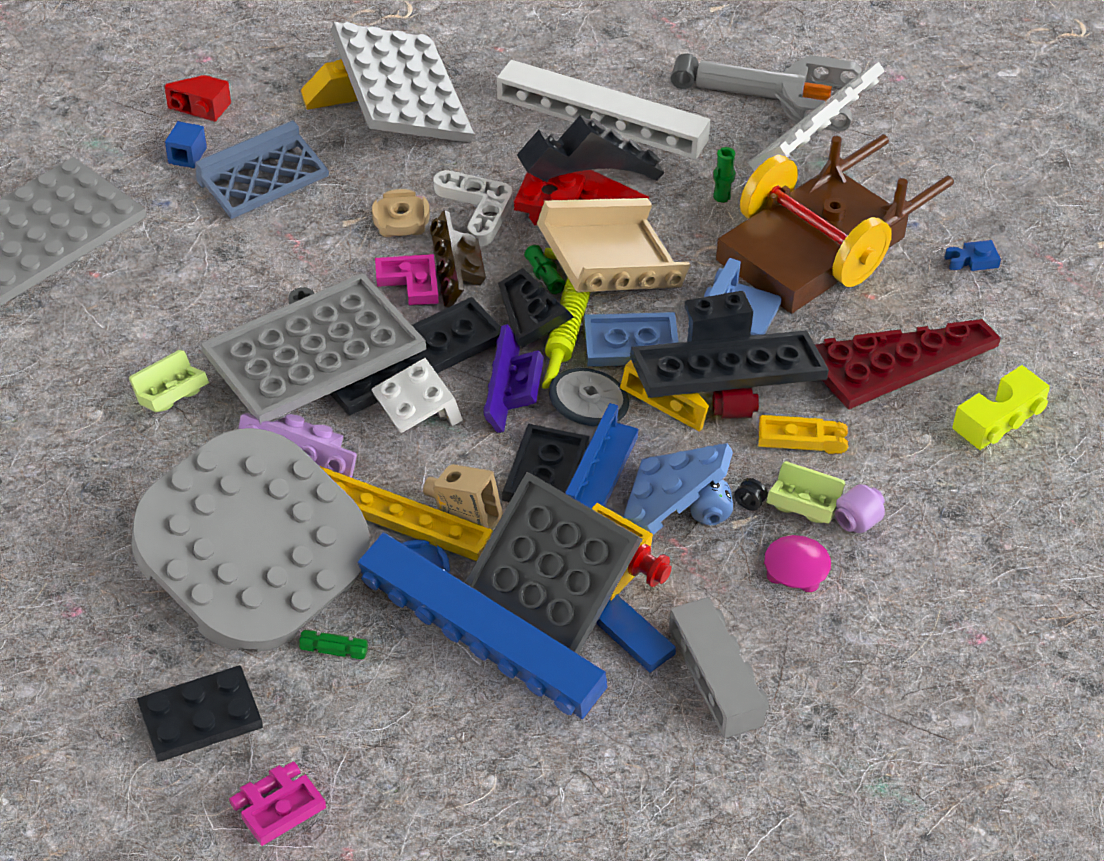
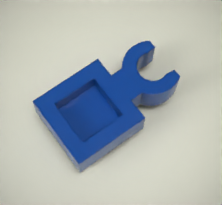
(977, 255)

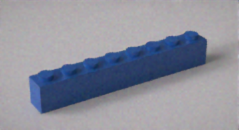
(483, 626)

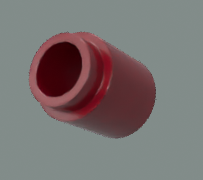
(735, 403)

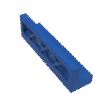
(603, 460)

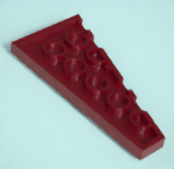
(892, 359)

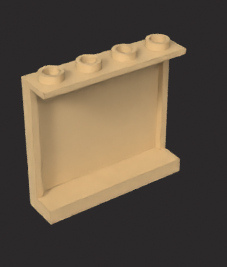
(609, 245)

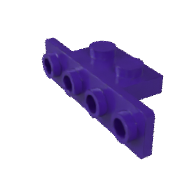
(513, 379)

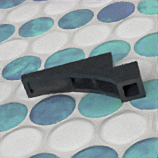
(586, 147)

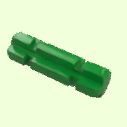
(333, 644)

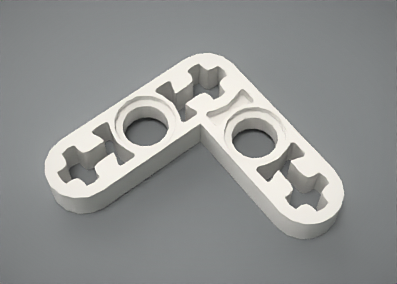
(497, 200)

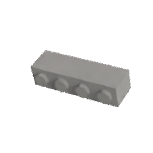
(718, 667)

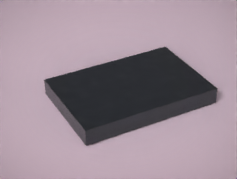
(547, 455)

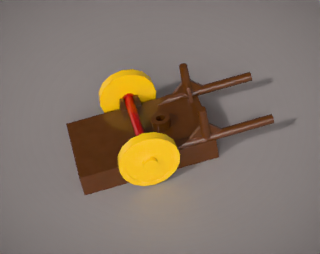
(819, 232)

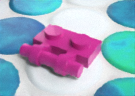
(282, 809)

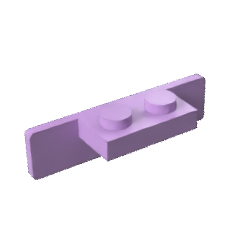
(315, 440)

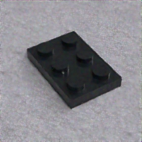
(199, 713)

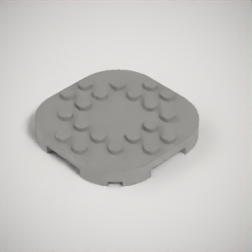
(249, 538)

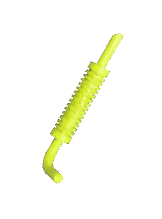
(563, 338)

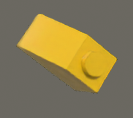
(328, 87)

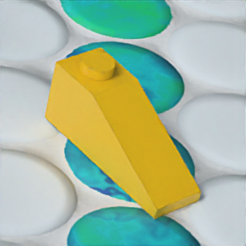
(687, 408)

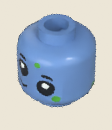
(714, 503)

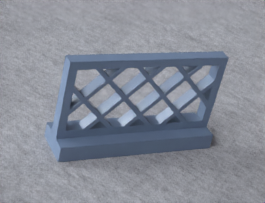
(250, 155)

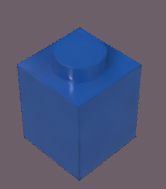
(185, 144)

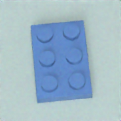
(612, 335)

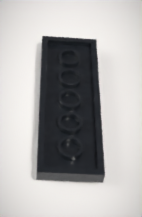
(449, 339)
(728, 363)

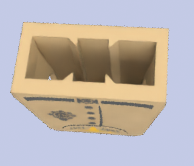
(466, 494)

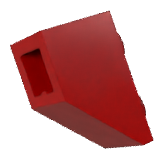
(199, 96)

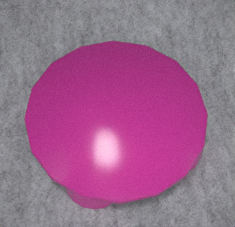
(797, 562)

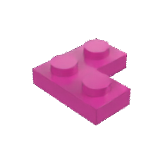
(414, 271)

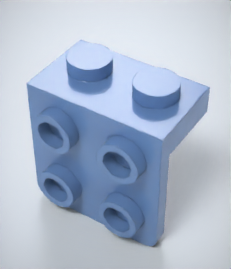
(763, 303)

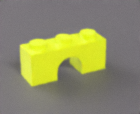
(1017, 399)

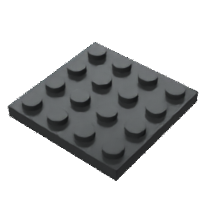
(553, 562)

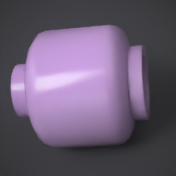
(860, 508)

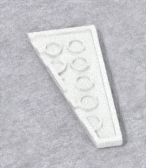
(820, 117)

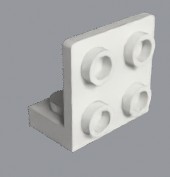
(416, 396)

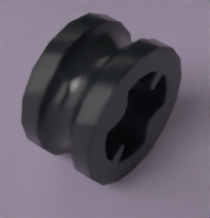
(751, 494)

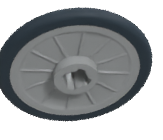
(585, 395)

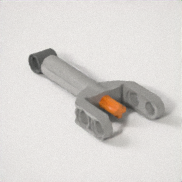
(787, 86)

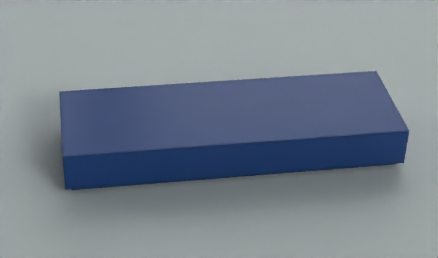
(635, 634)

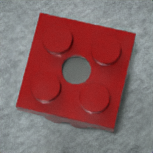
(536, 191)

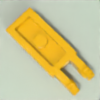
(802, 434)

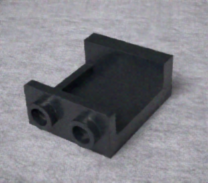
(719, 316)

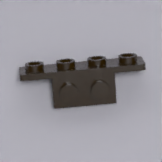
(456, 257)

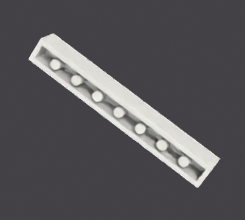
(628, 115)

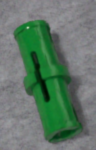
(724, 174)
(537, 259)

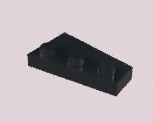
(530, 307)

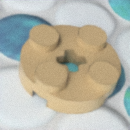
(412, 221)

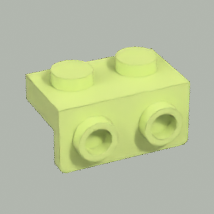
(167, 382)
(806, 492)

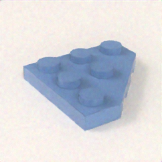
(672, 483)

